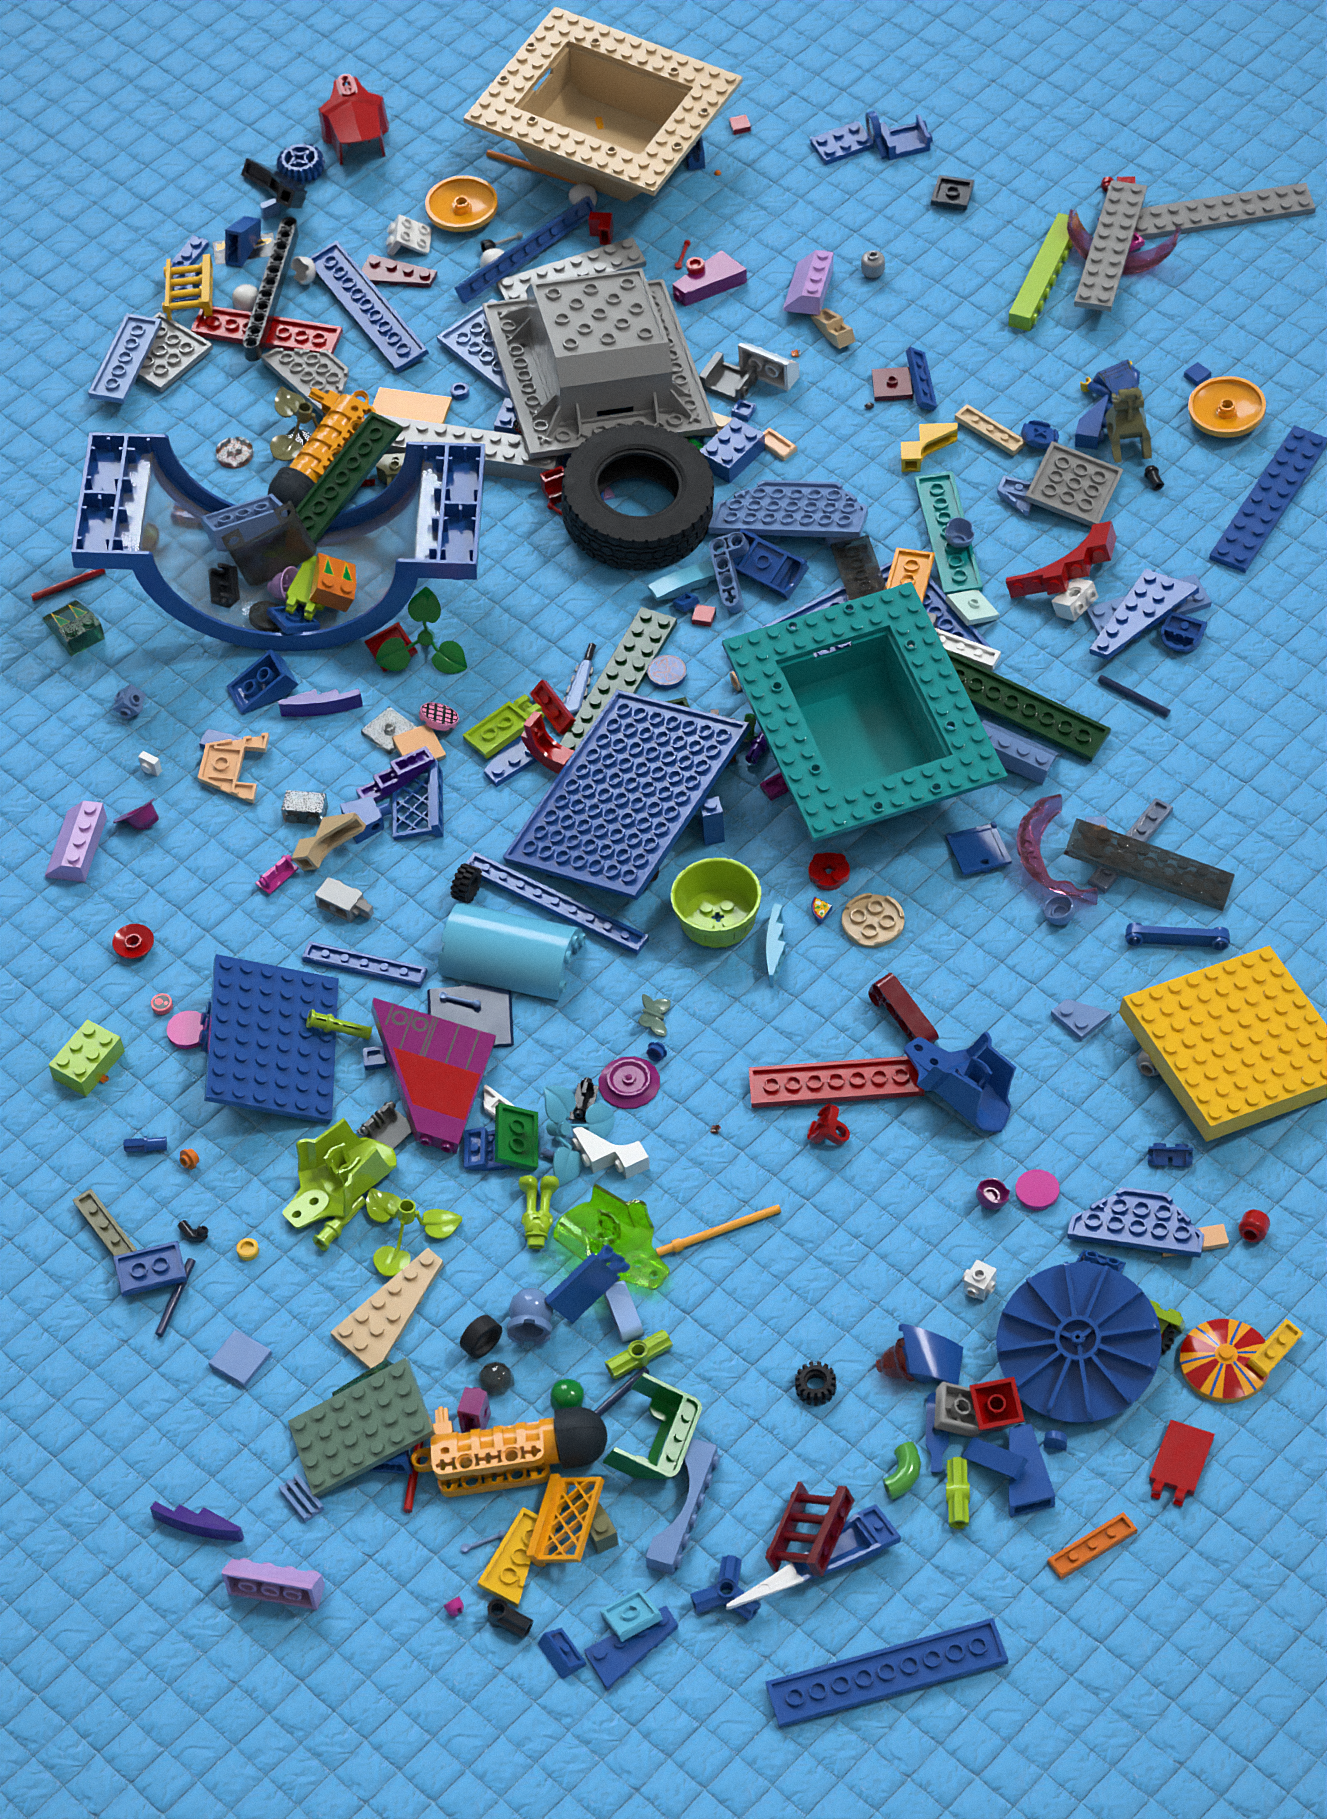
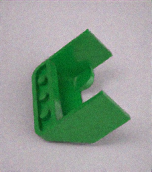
(678, 1419)

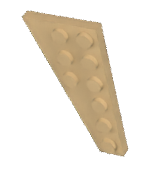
(382, 1319)

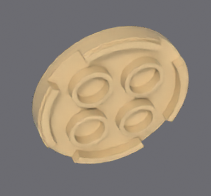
(872, 920)

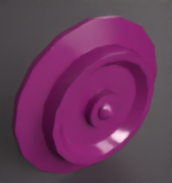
(629, 1082)

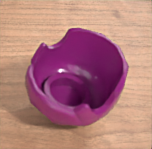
(992, 1194)

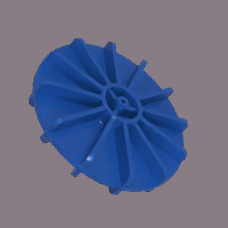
(1079, 1342)

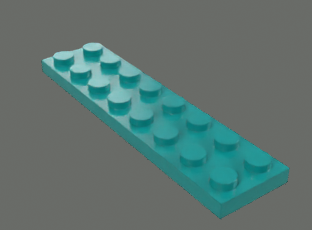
(939, 504)

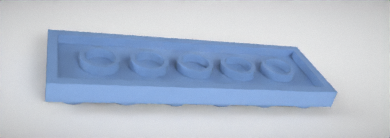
(125, 358)
(1102, 613)

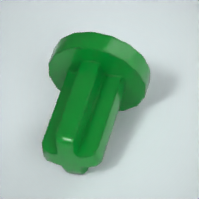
(750, 718)

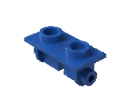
(1161, 1153)

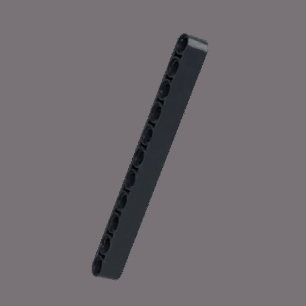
(270, 289)

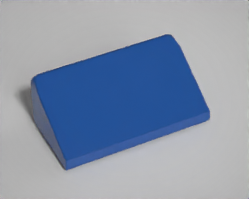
(561, 1652)

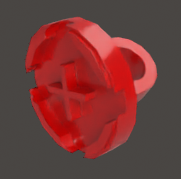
(827, 1126)

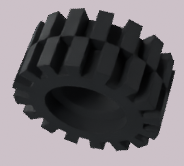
(466, 883)
(815, 1395)

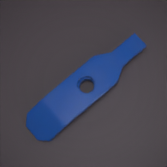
(935, 1443)

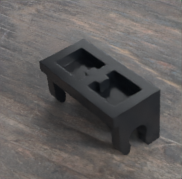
(224, 585)

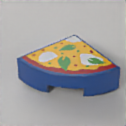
(820, 909)

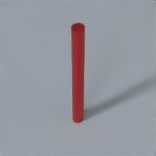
(66, 584)
(412, 1483)

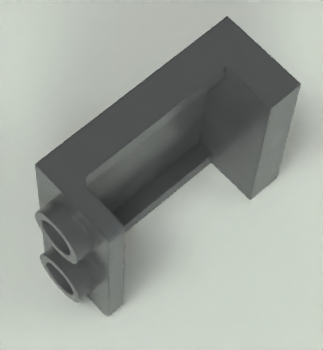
(727, 379)

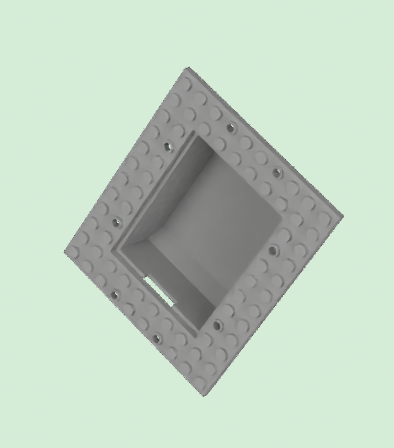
(593, 349)

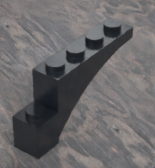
(284, 189)

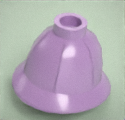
(281, 582)

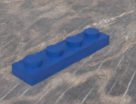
(921, 379)

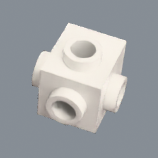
(980, 1280)

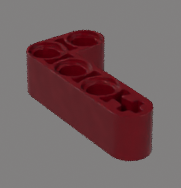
(902, 1007)

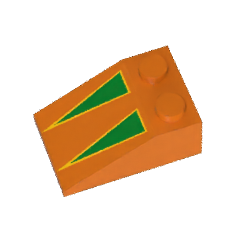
(333, 583)

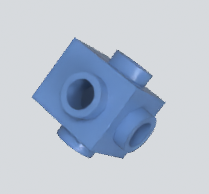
(129, 701)

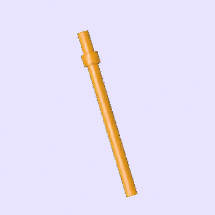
(678, 1244)

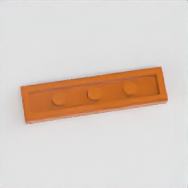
(1092, 1546)

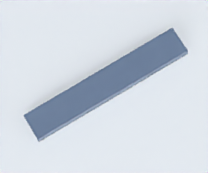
(1142, 830)

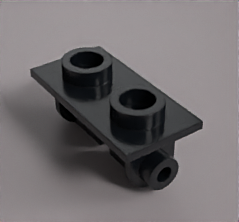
(585, 1097)

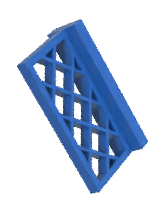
(434, 805)

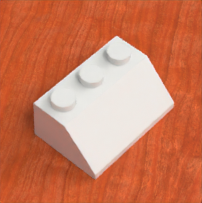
(770, 366)

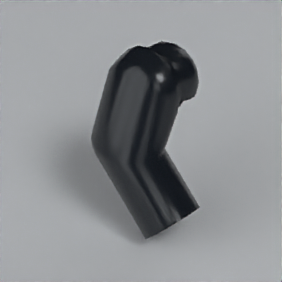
(191, 1234)

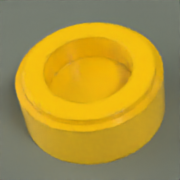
(247, 1249)

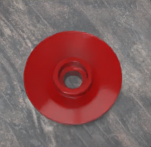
(131, 935)

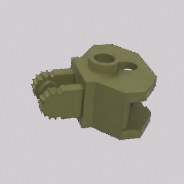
(389, 468)

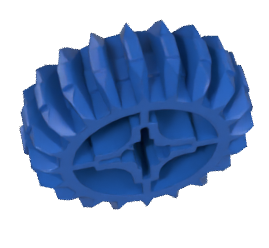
(301, 162)

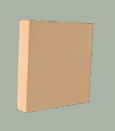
(418, 738)

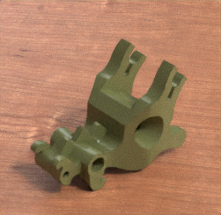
(1127, 421)

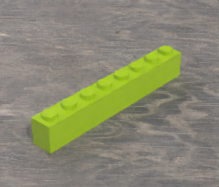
(1042, 276)

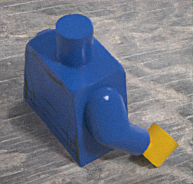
(1112, 379)

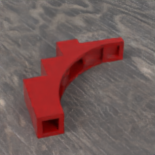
(1055, 577)

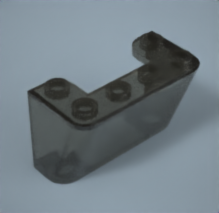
(272, 550)

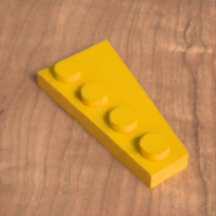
(510, 1565)

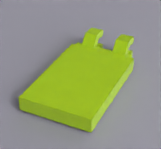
(301, 588)
(501, 726)

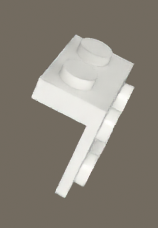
(408, 234)

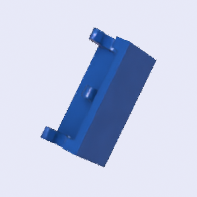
(696, 157)

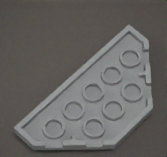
(308, 370)

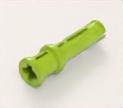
(329, 1023)
(333, 1228)

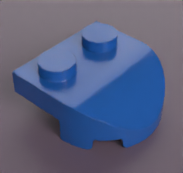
(1182, 632)

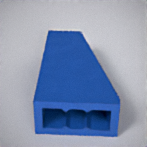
(1033, 1488)

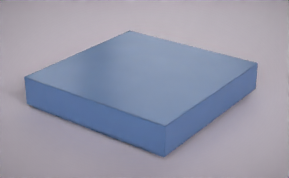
(240, 1358)

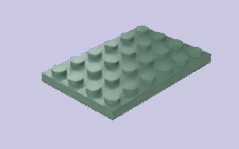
(361, 1427)

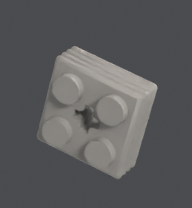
(955, 1410)

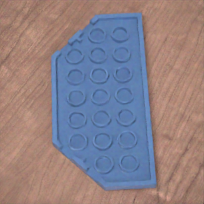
(792, 510)

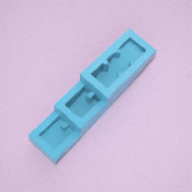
(683, 581)
(774, 944)

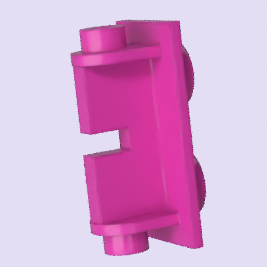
(277, 874)

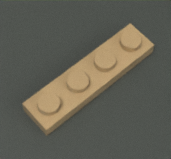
(990, 430)

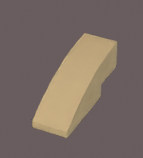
(833, 328)

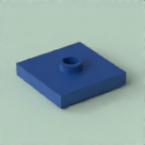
(293, 622)

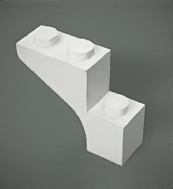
(599, 1153)

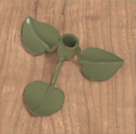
(287, 404)

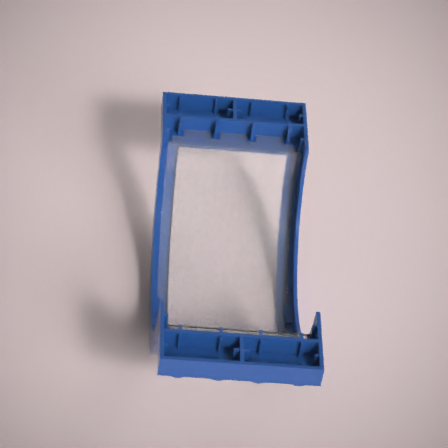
(146, 511)

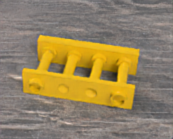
(205, 291)

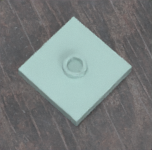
(972, 607)

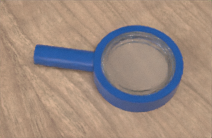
(875, 132)

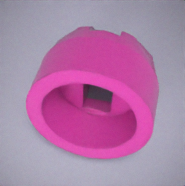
(454, 1606)

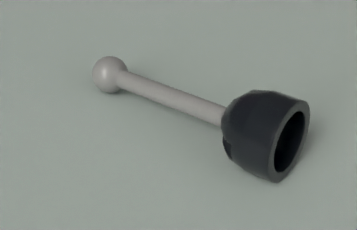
(488, 243)

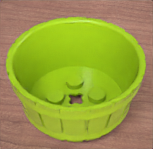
(713, 888)

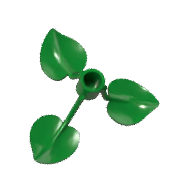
(449, 656)

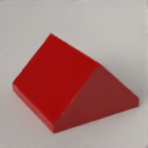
(996, 1404)

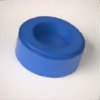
(459, 391)

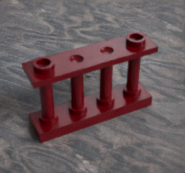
(823, 1542)

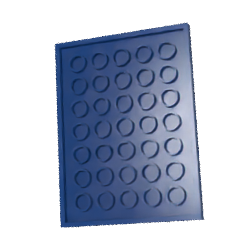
(260, 1040)

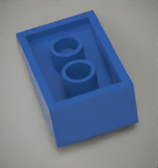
(262, 683)

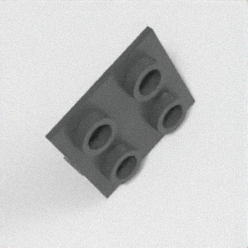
(386, 1126)

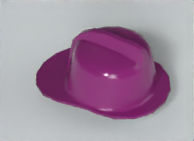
(141, 817)

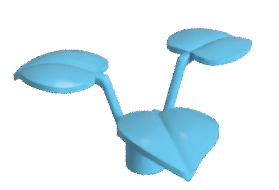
(558, 1104)

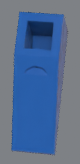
(1091, 424)

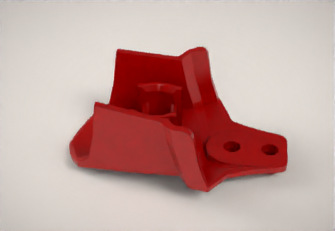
(352, 116)

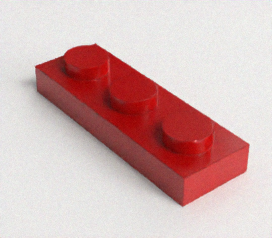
(552, 707)

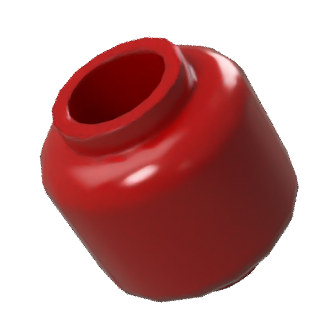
(1254, 1225)

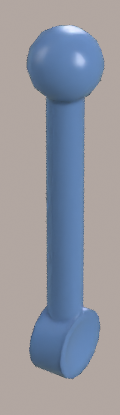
(443, 996)
(465, 1548)

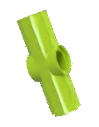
(627, 1360)
(957, 1493)

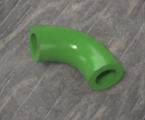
(906, 1473)

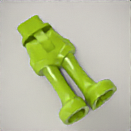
(537, 1223)

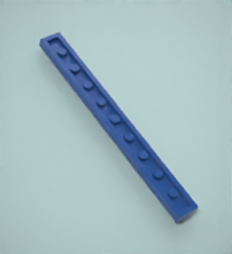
(525, 250)
(559, 904)

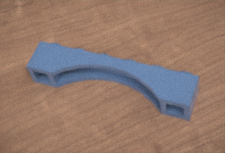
(667, 1546)

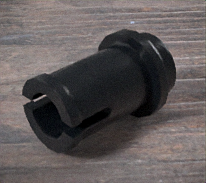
(1152, 474)

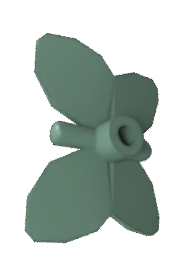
(652, 1014)

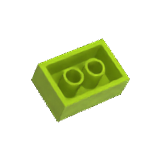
(86, 1058)

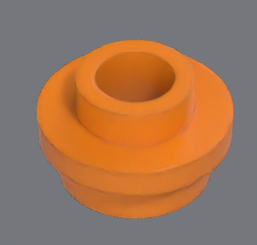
(189, 1158)

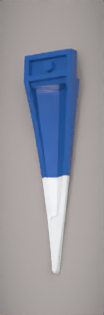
(860, 1539)

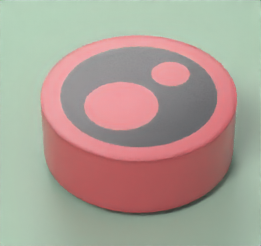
(161, 1004)

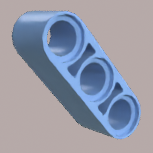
(623, 1312)

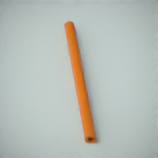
(524, 164)

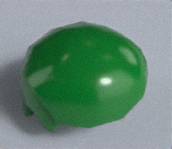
(566, 1394)

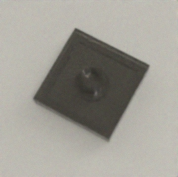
(385, 727)

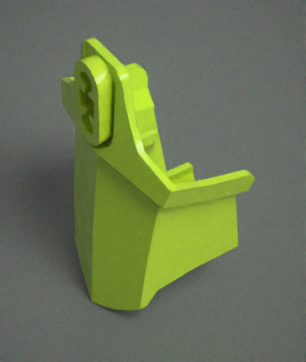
(335, 1173)

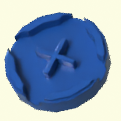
(1039, 434)

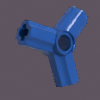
(728, 1579)

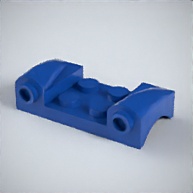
(770, 565)

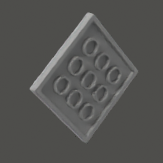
(172, 354)
(1073, 484)

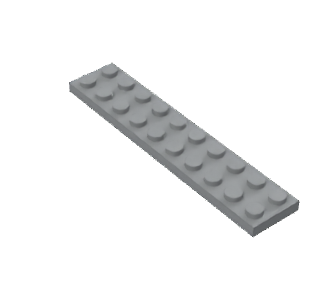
(1225, 211)
(1110, 246)

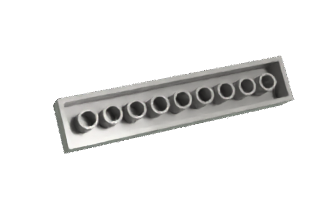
(504, 452)

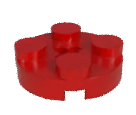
(832, 861)

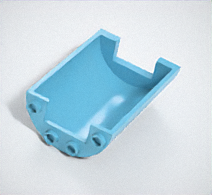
(508, 950)

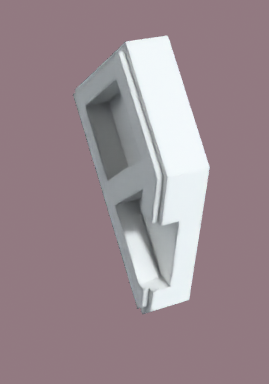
(491, 1099)

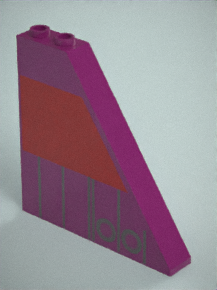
(434, 1069)

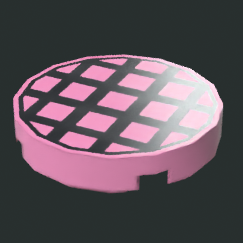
(438, 716)

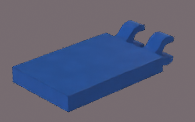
(587, 1283)

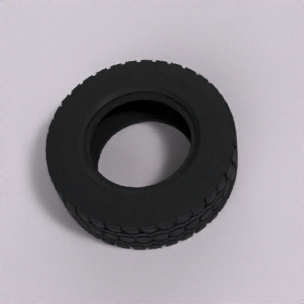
(628, 539)

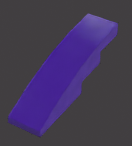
(316, 704)
(401, 772)
(204, 1524)

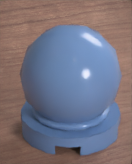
(530, 1317)

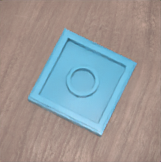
(631, 1614)

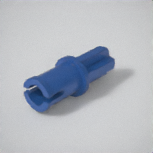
(145, 1144)

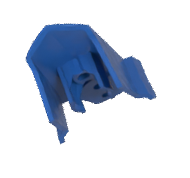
(969, 1079)

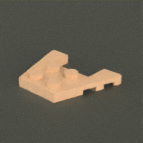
(223, 764)

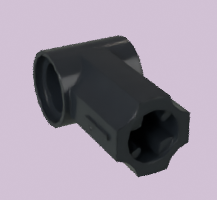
(510, 1619)

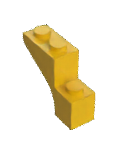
(931, 438)

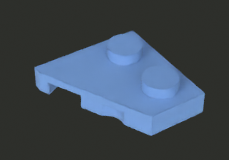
(1014, 492)
(1079, 1017)

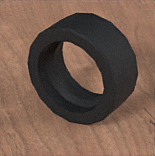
(481, 1336)

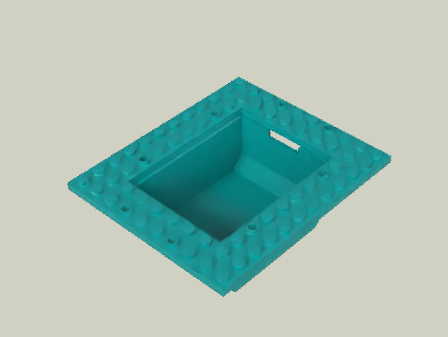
(867, 718)

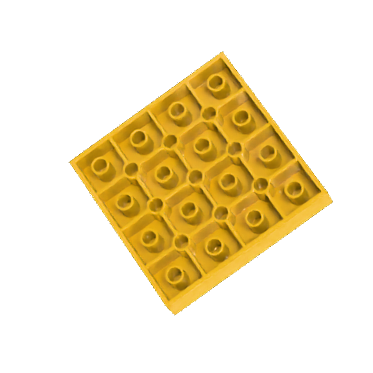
(1233, 1041)

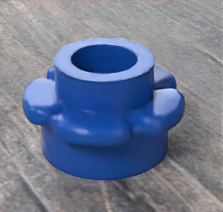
(656, 1051)

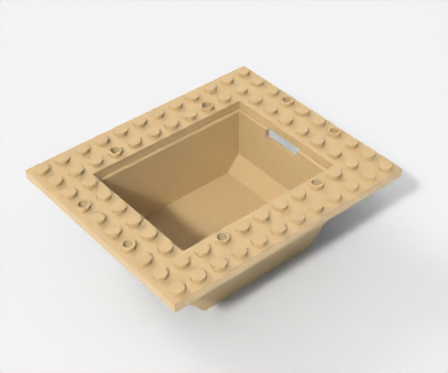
(647, 95)

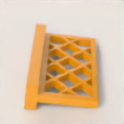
(550, 1518)

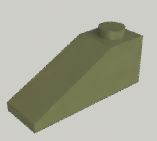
(602, 1532)

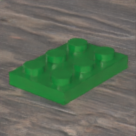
(516, 1137)

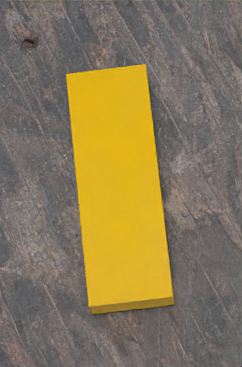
(1275, 1348)

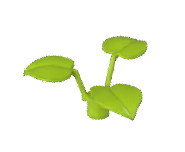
(385, 1205)

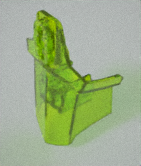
(621, 1226)

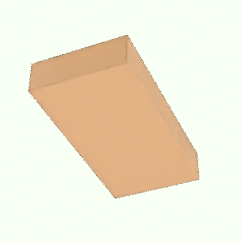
(778, 444)

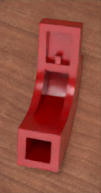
(543, 746)

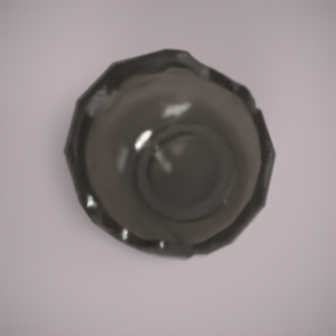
(496, 1378)

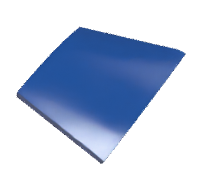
(930, 1355)

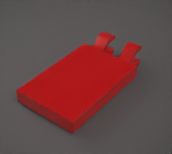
(1180, 1460)

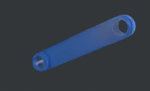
(1217, 938)

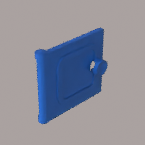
(978, 845)

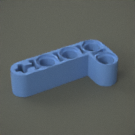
(728, 574)

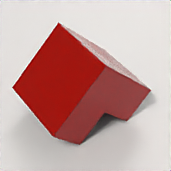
(601, 226)
(552, 484)

